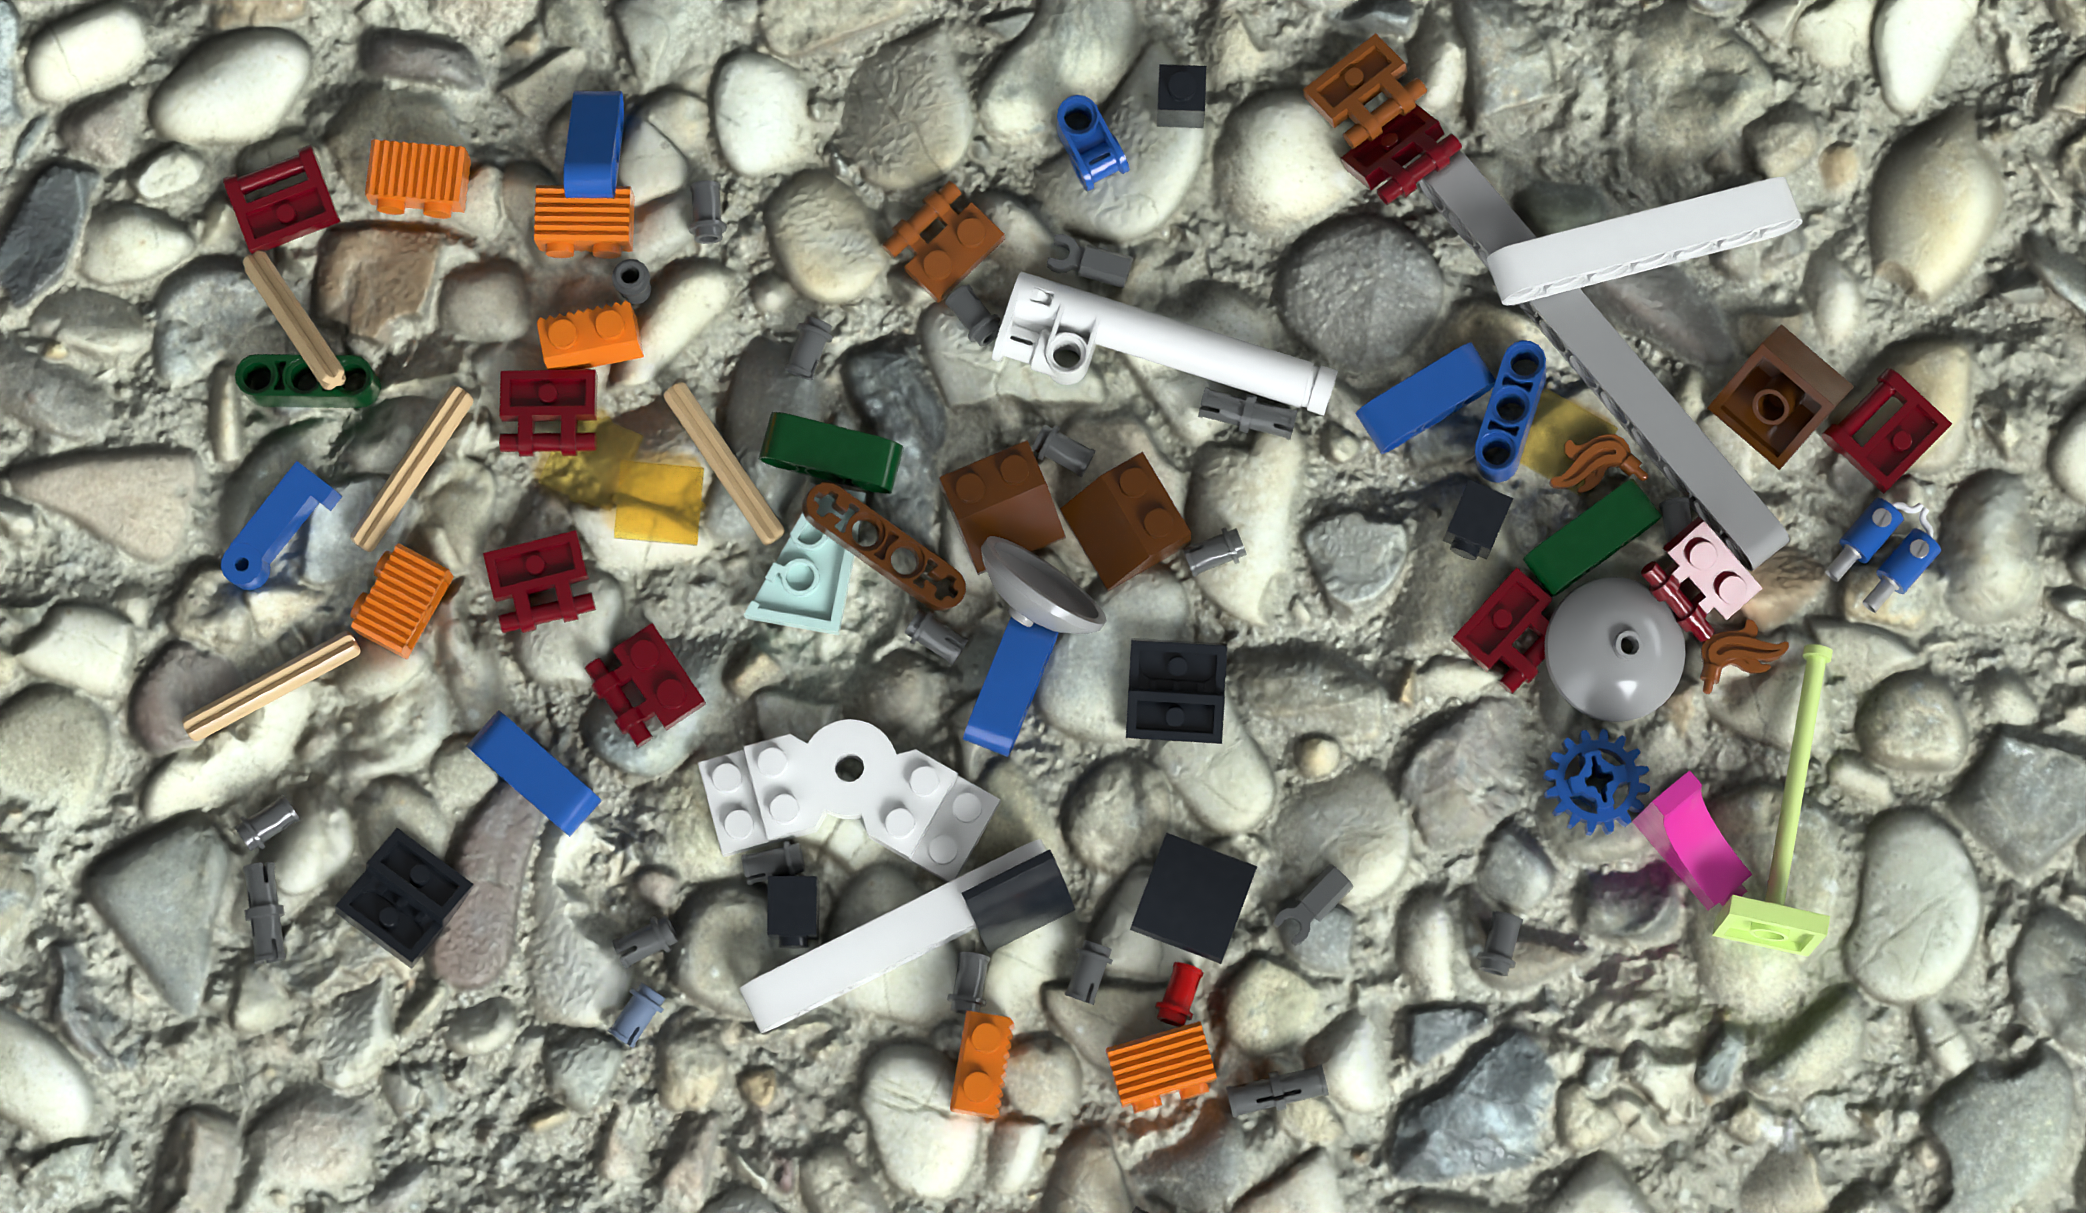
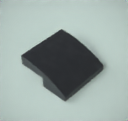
(1176, 690)
(404, 898)
(1193, 898)
(1019, 901)

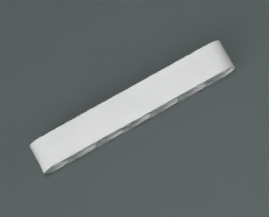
(1643, 241)
(872, 948)

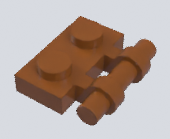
(1356, 81)
(954, 251)

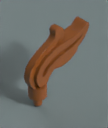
(1594, 459)
(1737, 649)

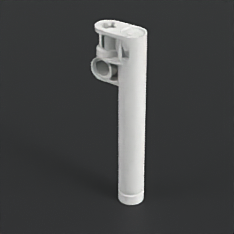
(1056, 317)

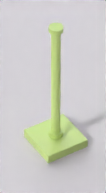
(1770, 922)

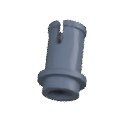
(637, 1014)

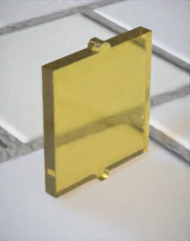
(1552, 426)
(593, 474)
(659, 503)

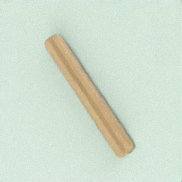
(294, 320)
(724, 463)
(411, 468)
(271, 686)

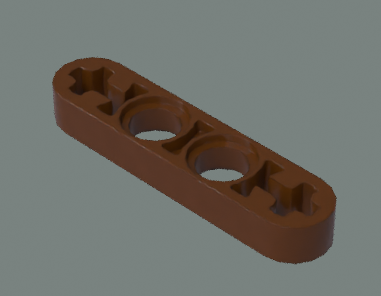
(888, 540)

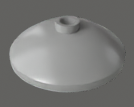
(1039, 590)
(1587, 654)

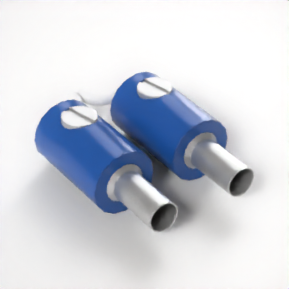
(1903, 564)

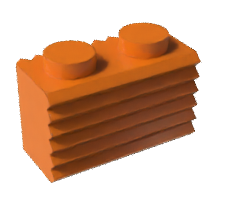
(417, 178)
(583, 223)
(590, 337)
(400, 600)
(982, 1064)
(1162, 1066)

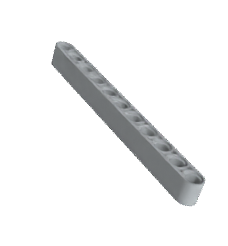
(1615, 374)

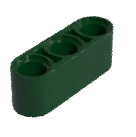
(288, 370)
(831, 453)
(1592, 537)

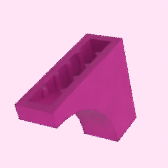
(1692, 843)

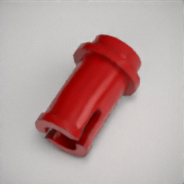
(1179, 995)

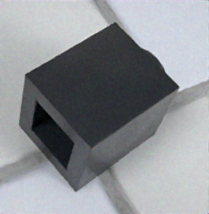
(1181, 96)
(1477, 521)
(793, 910)

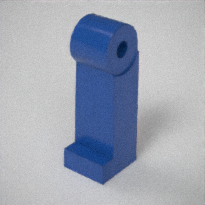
(273, 525)

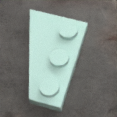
(809, 578)

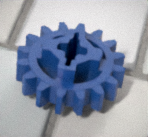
(1616, 777)

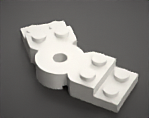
(905, 798)

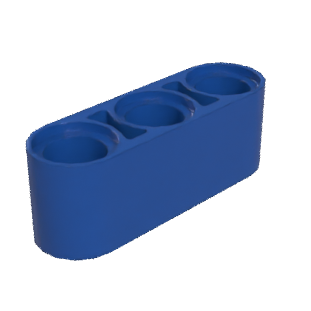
(593, 144)
(1510, 389)
(1426, 398)
(1010, 686)
(534, 773)

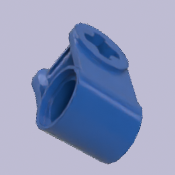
(1093, 150)

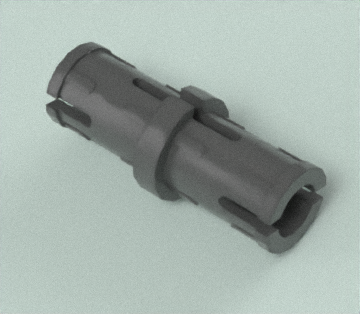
(1247, 413)
(264, 912)
(1277, 1090)

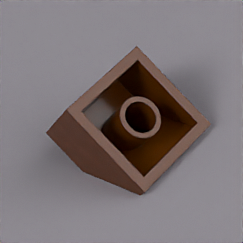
(1780, 396)
(1002, 499)
(1126, 522)

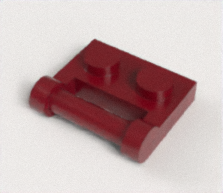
(287, 212)
(1898, 441)

